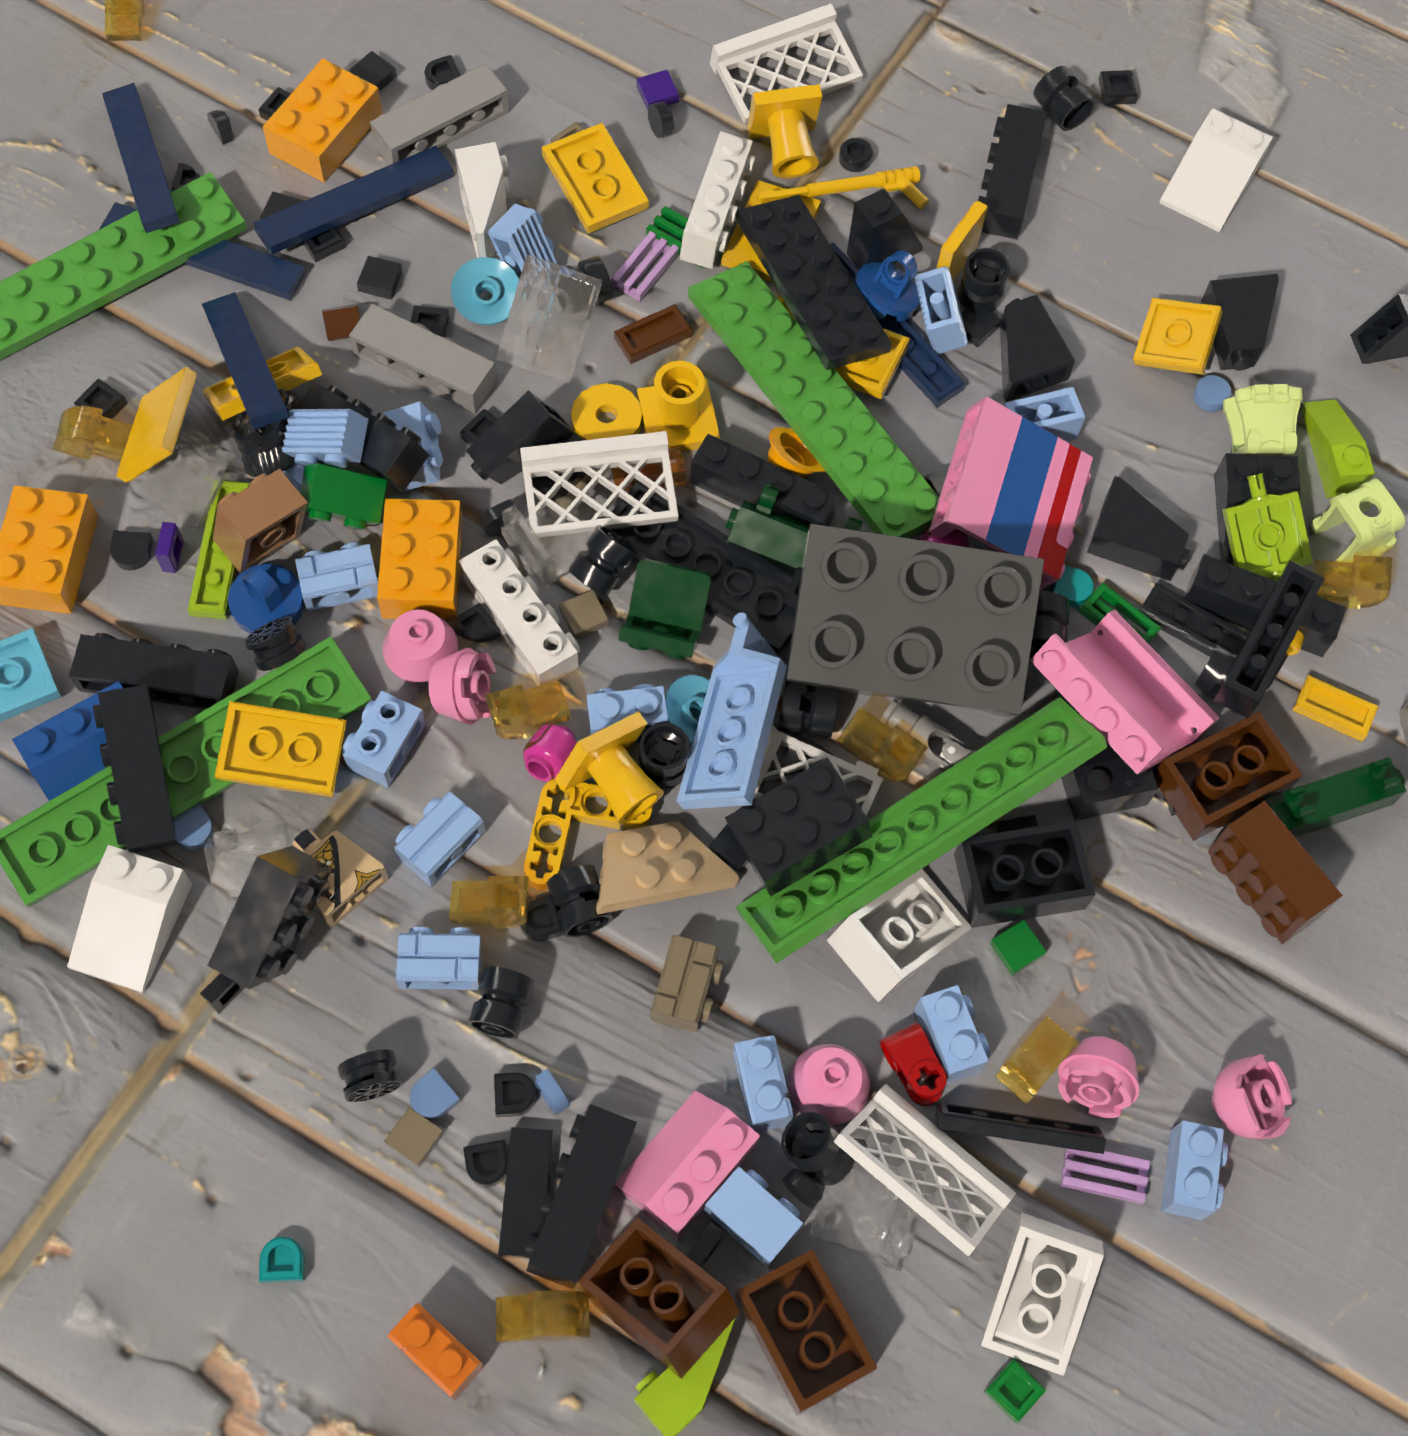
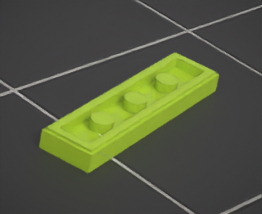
(214, 570)

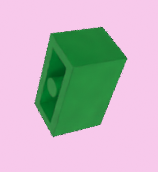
(342, 496)

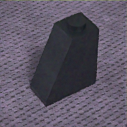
(879, 230)
(1244, 318)
(1384, 333)
(1031, 349)
(523, 425)
(1138, 534)

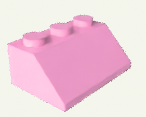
(687, 1163)

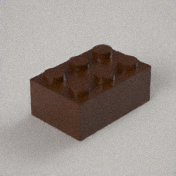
(1226, 775)
(1273, 873)
(659, 1297)
(805, 1332)

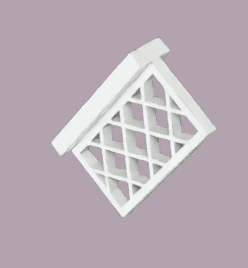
(781, 37)
(591, 456)
(944, 1164)

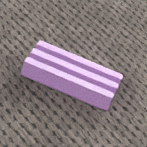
(638, 254)
(1139, 1180)

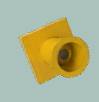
(787, 118)
(679, 405)
(616, 773)

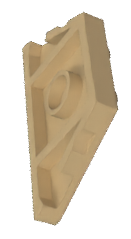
(658, 866)

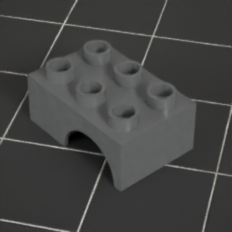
(914, 620)

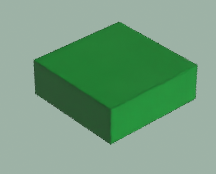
(1018, 947)
(1015, 1390)

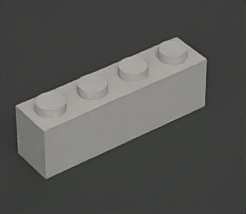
(441, 115)
(423, 357)

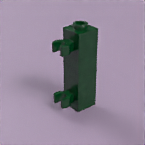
(772, 533)
(1338, 797)

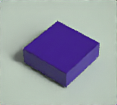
(657, 88)
(169, 547)

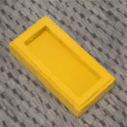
(1335, 708)

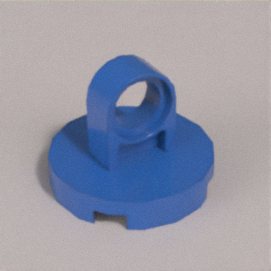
(888, 288)
(265, 595)

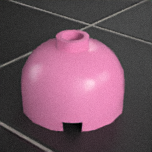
(1252, 1098)

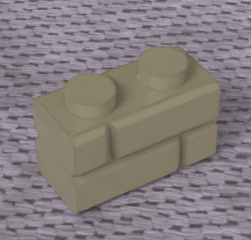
(685, 984)

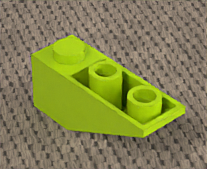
(676, 1402)

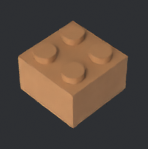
(259, 519)

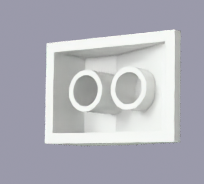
(1216, 170)
(482, 191)
(128, 918)
(898, 934)
(1043, 1293)

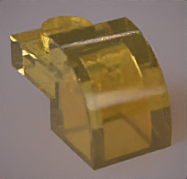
(123, 19)
(86, 432)
(1359, 582)
(522, 711)
(884, 748)
(495, 902)
(1036, 1059)
(542, 1316)

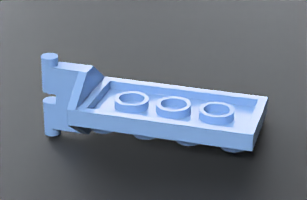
(734, 723)

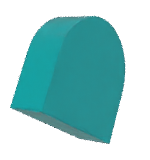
(1074, 585)
(281, 1261)

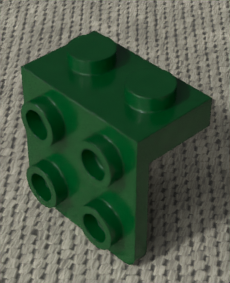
(666, 608)

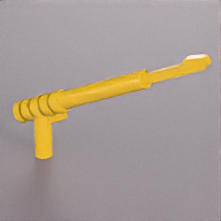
(892, 180)

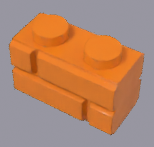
(435, 1351)

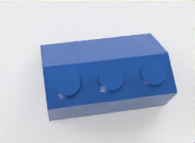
(65, 747)

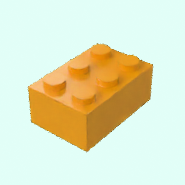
(322, 120)
(44, 548)
(420, 557)

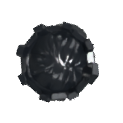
(262, 446)

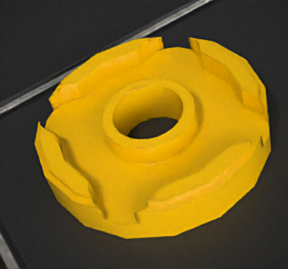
(603, 399)

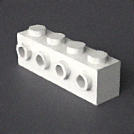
(716, 200)
(519, 614)

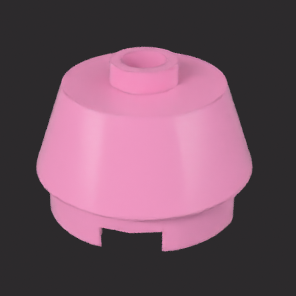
(416, 643)
(460, 685)
(1100, 1076)
(829, 1083)

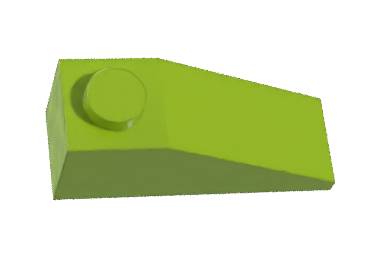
(1337, 447)

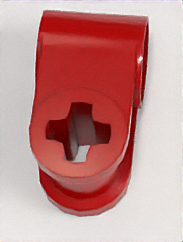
(911, 1058)

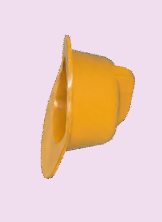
(791, 453)

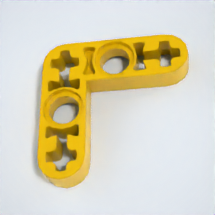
(573, 810)

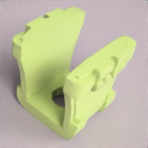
(1264, 419)
(1372, 534)

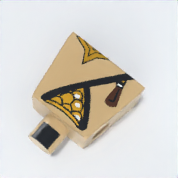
(353, 873)

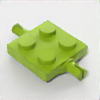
(1267, 531)

